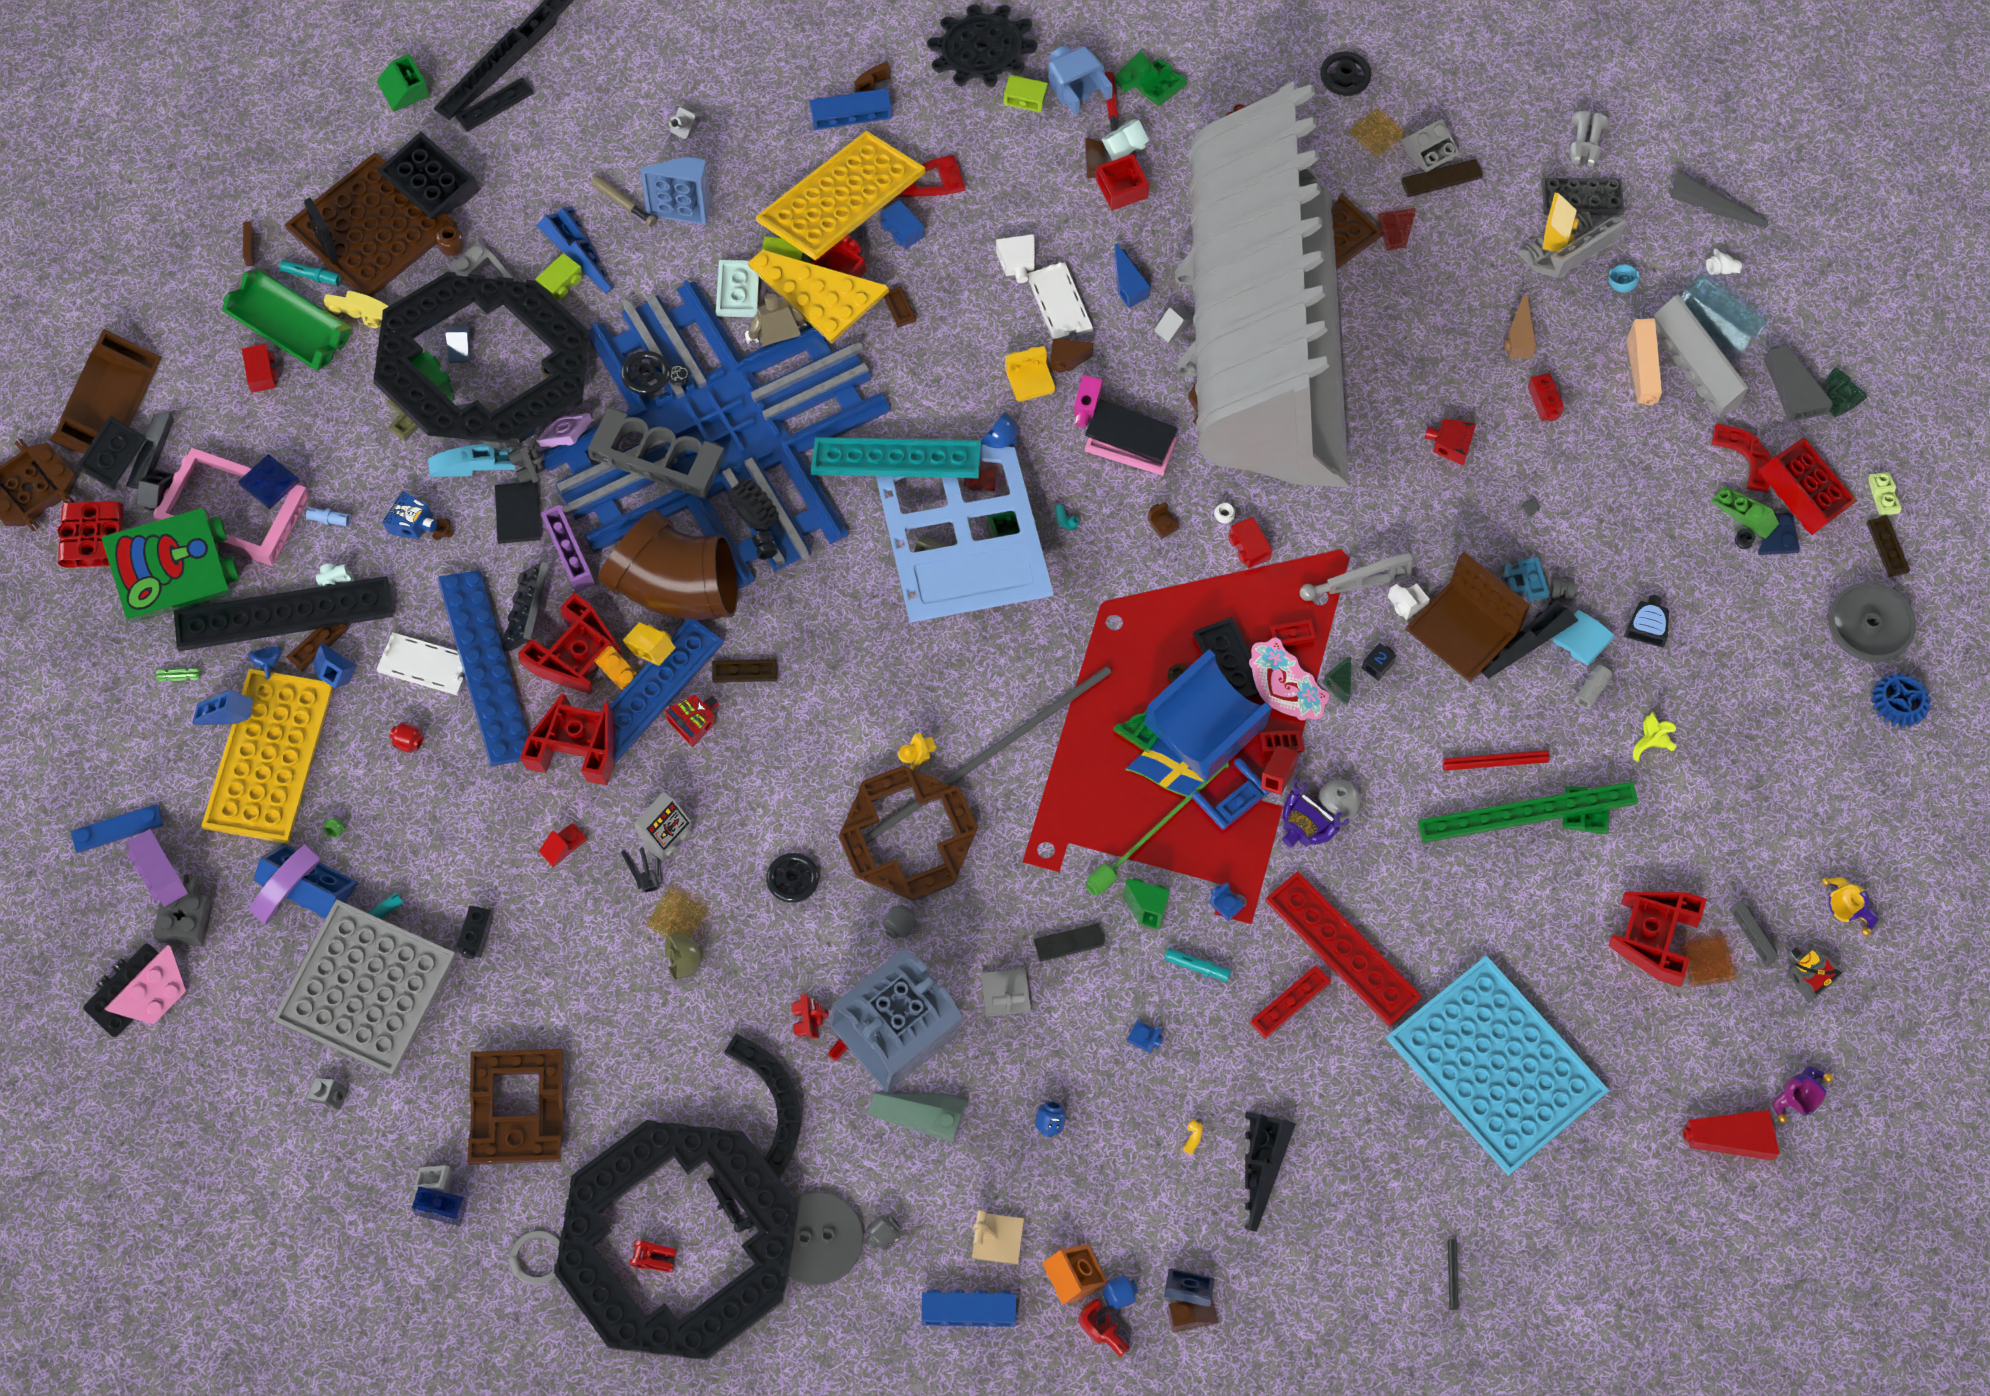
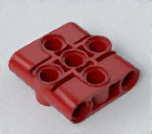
(76, 521)

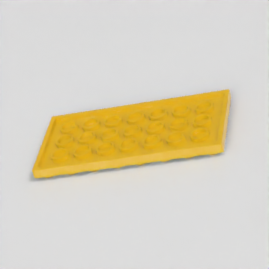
(840, 195)
(268, 758)

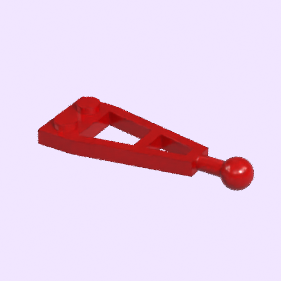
(949, 176)

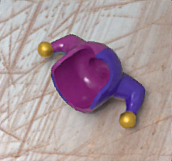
(1802, 1093)

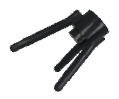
(648, 880)

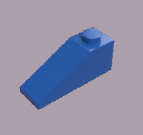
(223, 709)

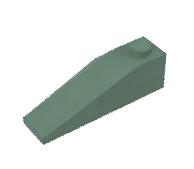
(923, 1112)

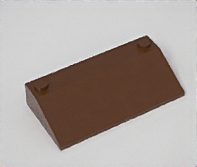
(108, 385)

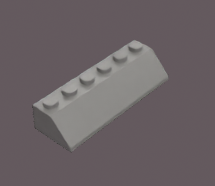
(1699, 357)

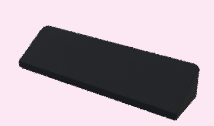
(151, 449)

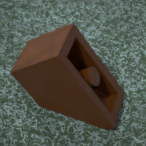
(1069, 354)
(1189, 1315)

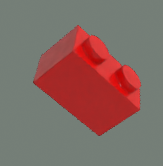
(259, 368)
(1250, 543)

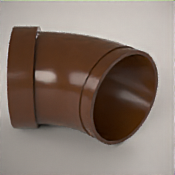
(673, 571)

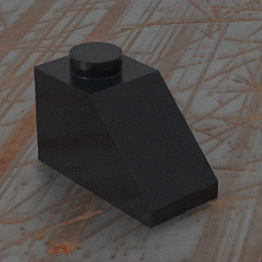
(152, 489)

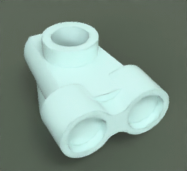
(333, 574)

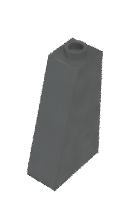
(1795, 386)

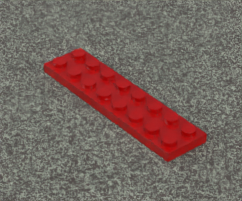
(1343, 949)

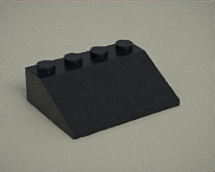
(429, 177)

